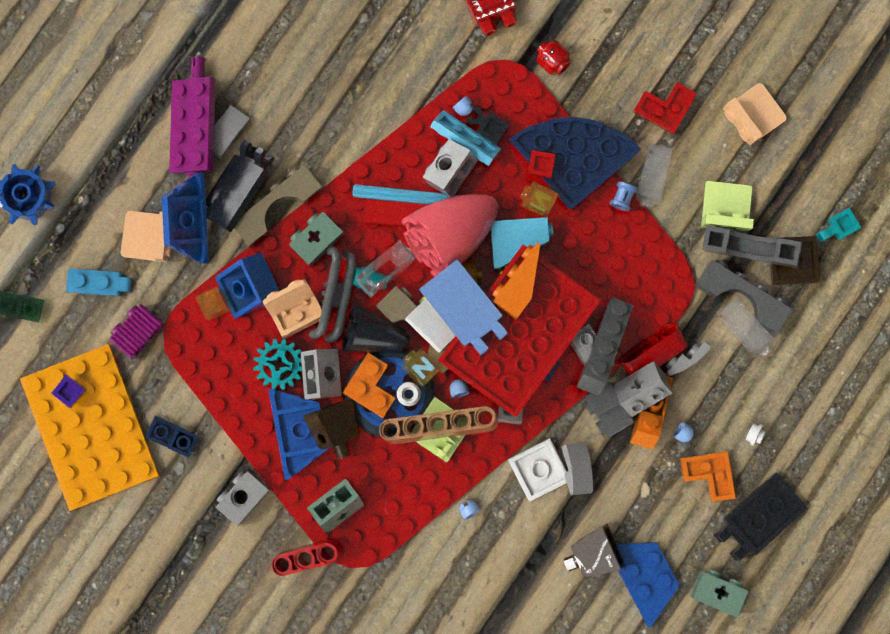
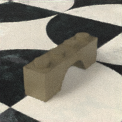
(298, 187)
(397, 307)

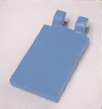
(463, 306)

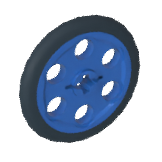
(369, 420)

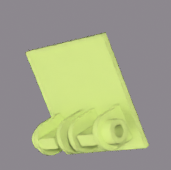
(442, 446)

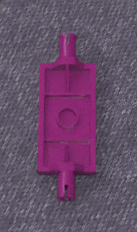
(192, 122)

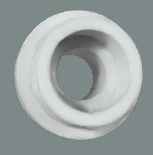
(408, 386)
(755, 434)

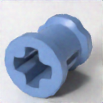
(623, 196)

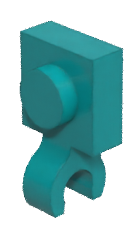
(840, 225)

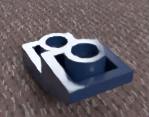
(171, 436)

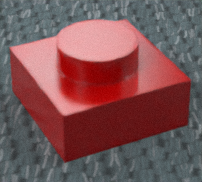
(541, 164)

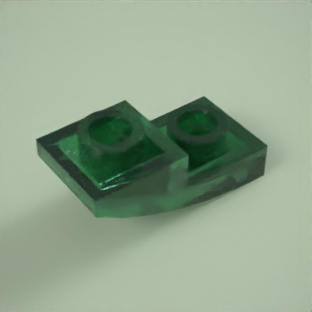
(20, 306)

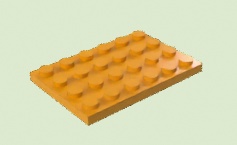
(99, 440)

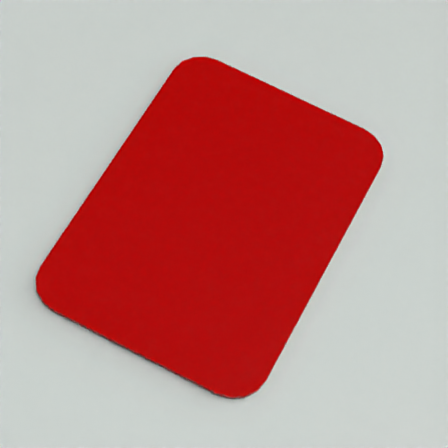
(404, 482)

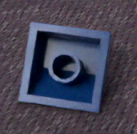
(246, 284)

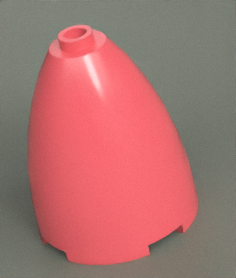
(450, 229)

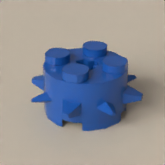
(38, 194)

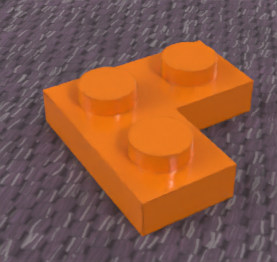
(363, 386)
(715, 469)

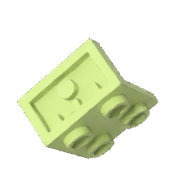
(727, 206)

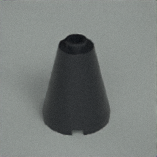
(372, 334)

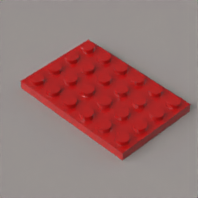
(533, 341)

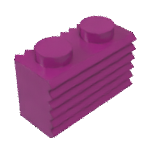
(136, 330)

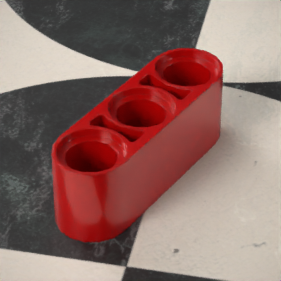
(658, 347)
(298, 564)

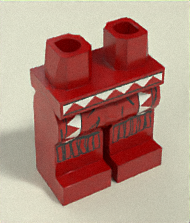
(487, 11)

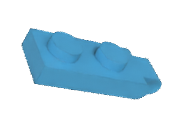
(97, 282)

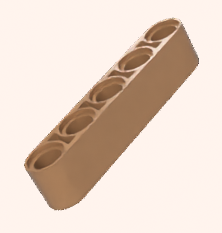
(427, 425)

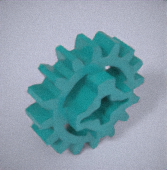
(277, 375)

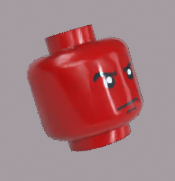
(553, 57)

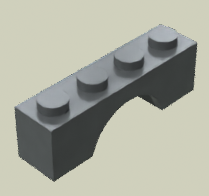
(751, 247)
(768, 310)
(605, 347)

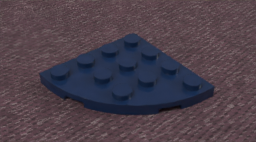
(583, 152)

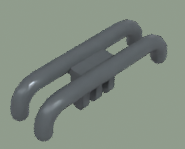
(336, 295)

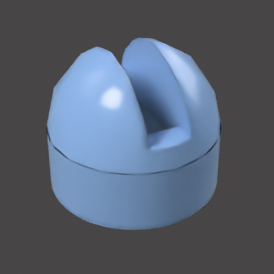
(464, 106)
(458, 389)
(683, 432)
(469, 510)

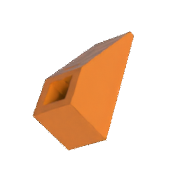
(519, 289)
(649, 423)

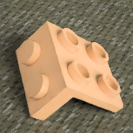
(754, 113)
(144, 237)
(293, 308)

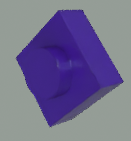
(68, 391)

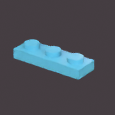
(460, 133)

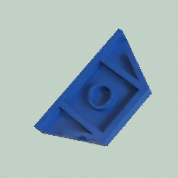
(186, 219)
(294, 438)
(647, 578)

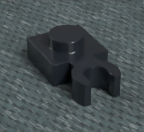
(489, 127)

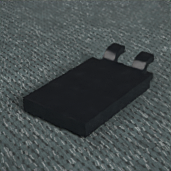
(237, 186)
(761, 517)

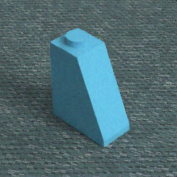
(509, 236)

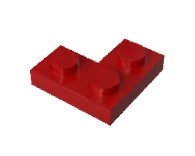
(666, 114)

